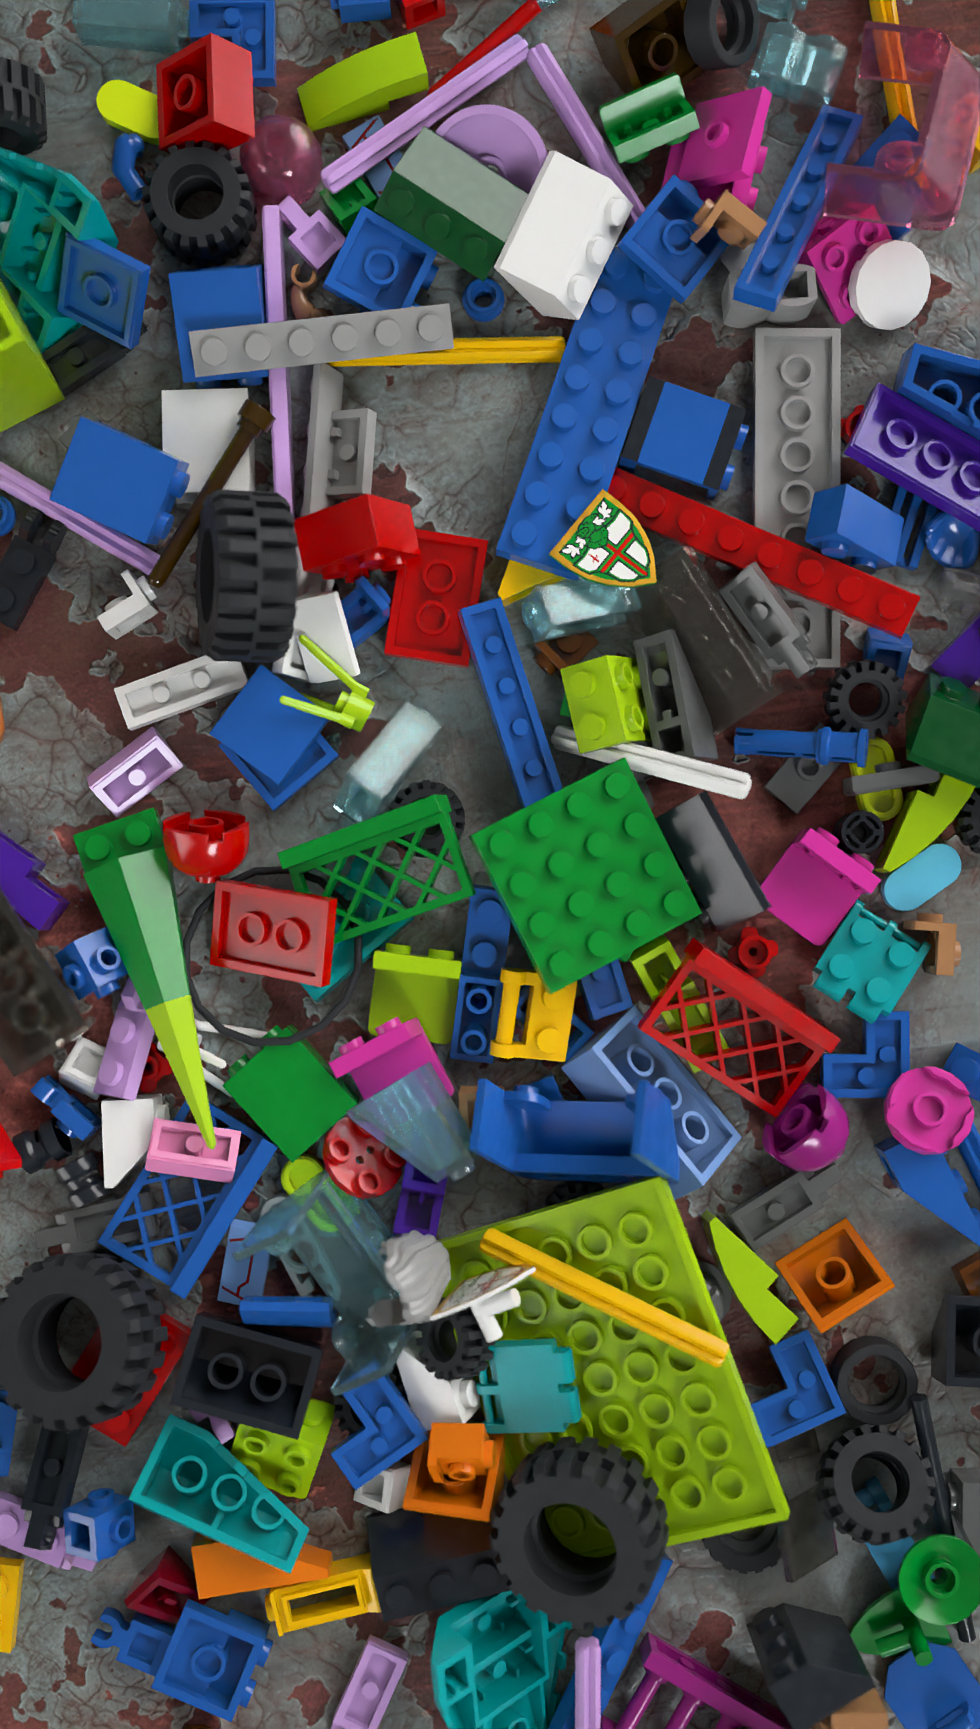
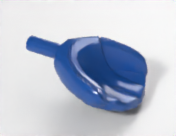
(952, 541)

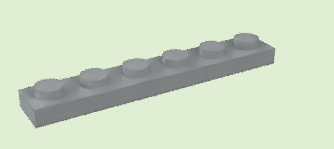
(321, 340)

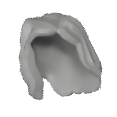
(420, 1272)

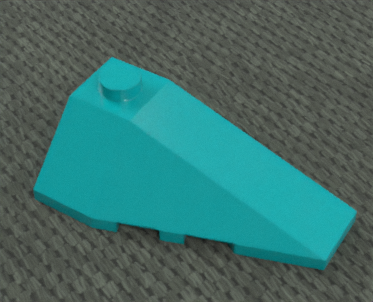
(212, 1493)

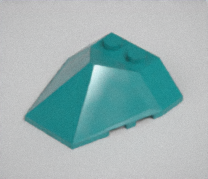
(35, 214)
(497, 1664)

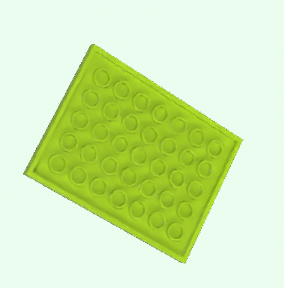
(634, 1391)

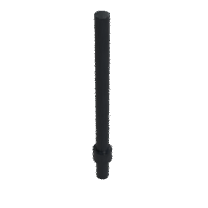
(941, 1507)

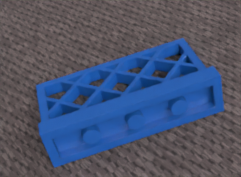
(213, 1224)

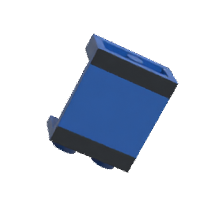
(684, 436)

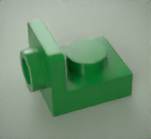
(347, 203)

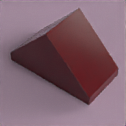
(164, 1588)

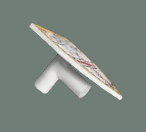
(481, 1295)

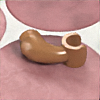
(300, 304)

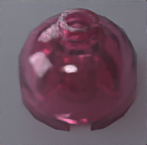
(282, 160)

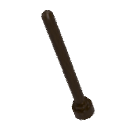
(252, 423)

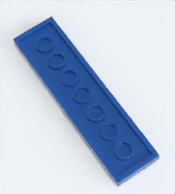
(586, 412)

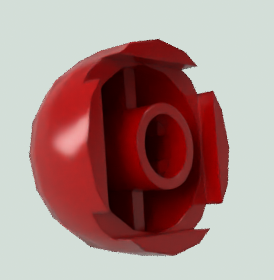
(207, 844)

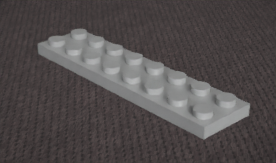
(797, 454)

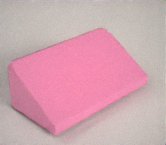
(182, 1151)

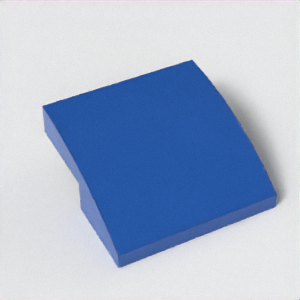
(288, 1311)

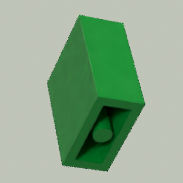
(290, 1092)

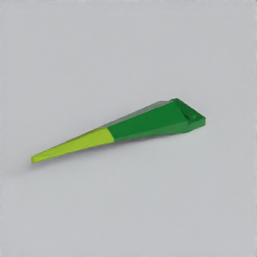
(138, 902)

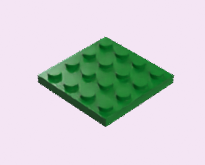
(585, 875)

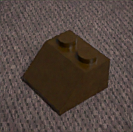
(645, 43)

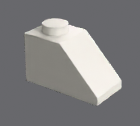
(127, 1133)
(434, 1398)

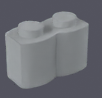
(793, 307)

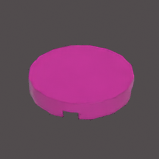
(928, 1110)

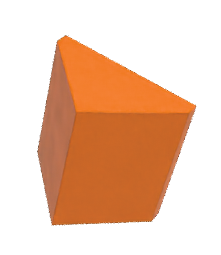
(834, 1275)
(453, 1497)

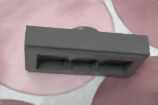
(888, 777)
(798, 780)

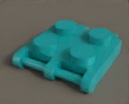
(868, 963)
(529, 1387)

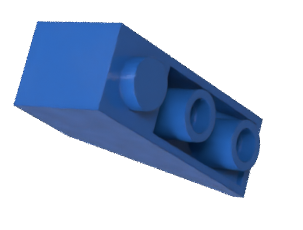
(931, 1184)

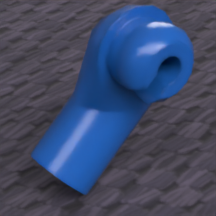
(125, 151)

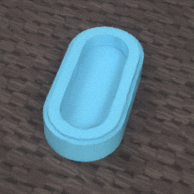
(921, 877)

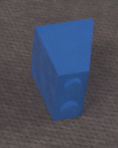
(215, 300)
(120, 481)

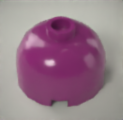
(808, 1130)

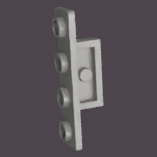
(338, 444)

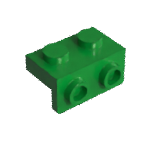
(648, 119)

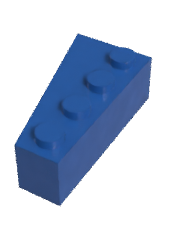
(942, 385)

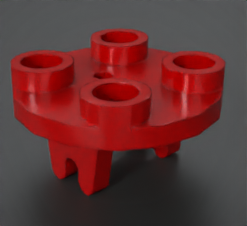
(375, 1173)

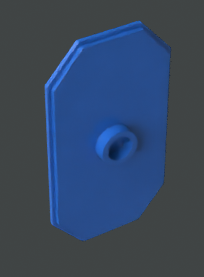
(935, 1694)

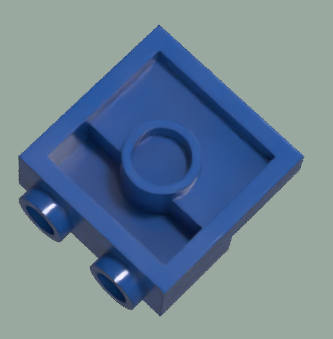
(662, 241)
(380, 265)
(213, 1659)

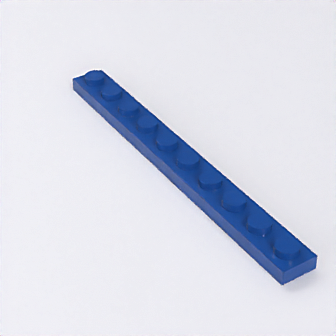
(527, 755)

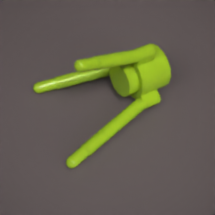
(349, 710)

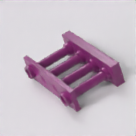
(699, 1687)

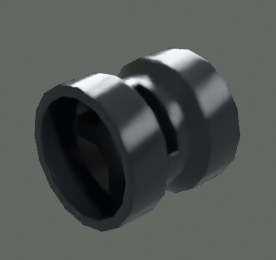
(850, 833)
(42, 1145)
(87, 1189)

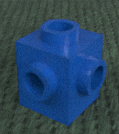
(92, 965)
(99, 1525)

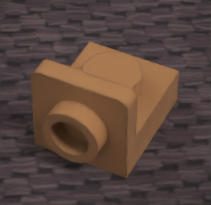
(732, 218)

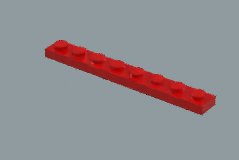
(782, 561)

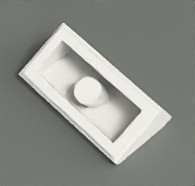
(324, 623)

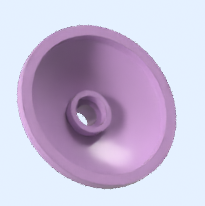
(498, 139)

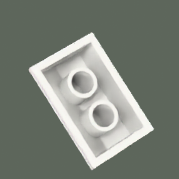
(563, 237)

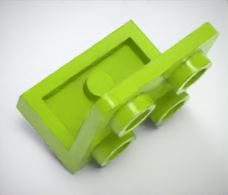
(606, 703)
(416, 987)
(282, 1461)

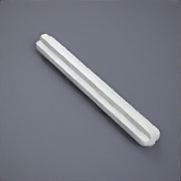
(662, 764)

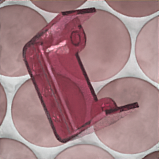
(921, 180)

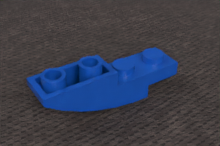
(480, 977)

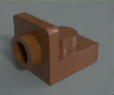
(563, 652)

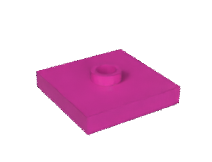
(727, 138)

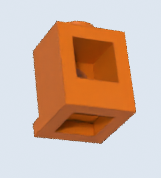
(460, 1451)

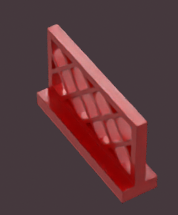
(757, 997)

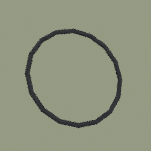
(278, 1040)

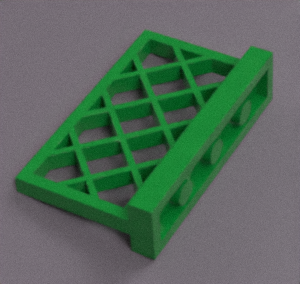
(377, 833)

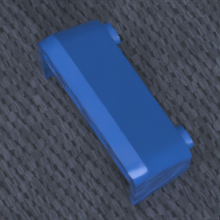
(576, 1137)

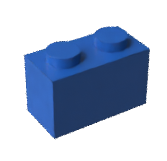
(854, 529)

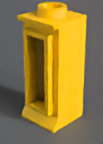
(343, 1573)

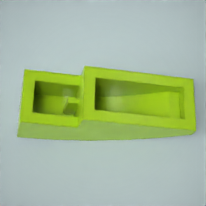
(364, 83)
(922, 820)
(654, 966)
(748, 1279)

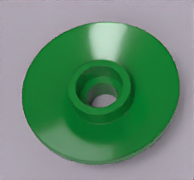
(951, 1595)

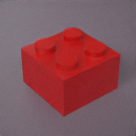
(206, 95)
(357, 538)

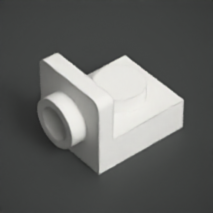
(127, 613)

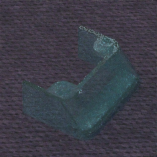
(340, 1247)

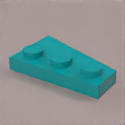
(368, 910)

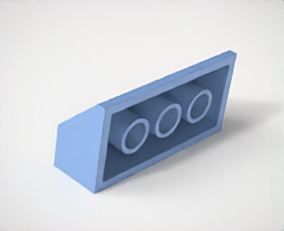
(622, 1055)

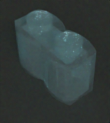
(798, 65)

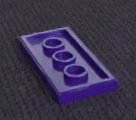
(919, 453)

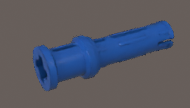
(820, 745)

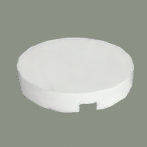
(889, 284)

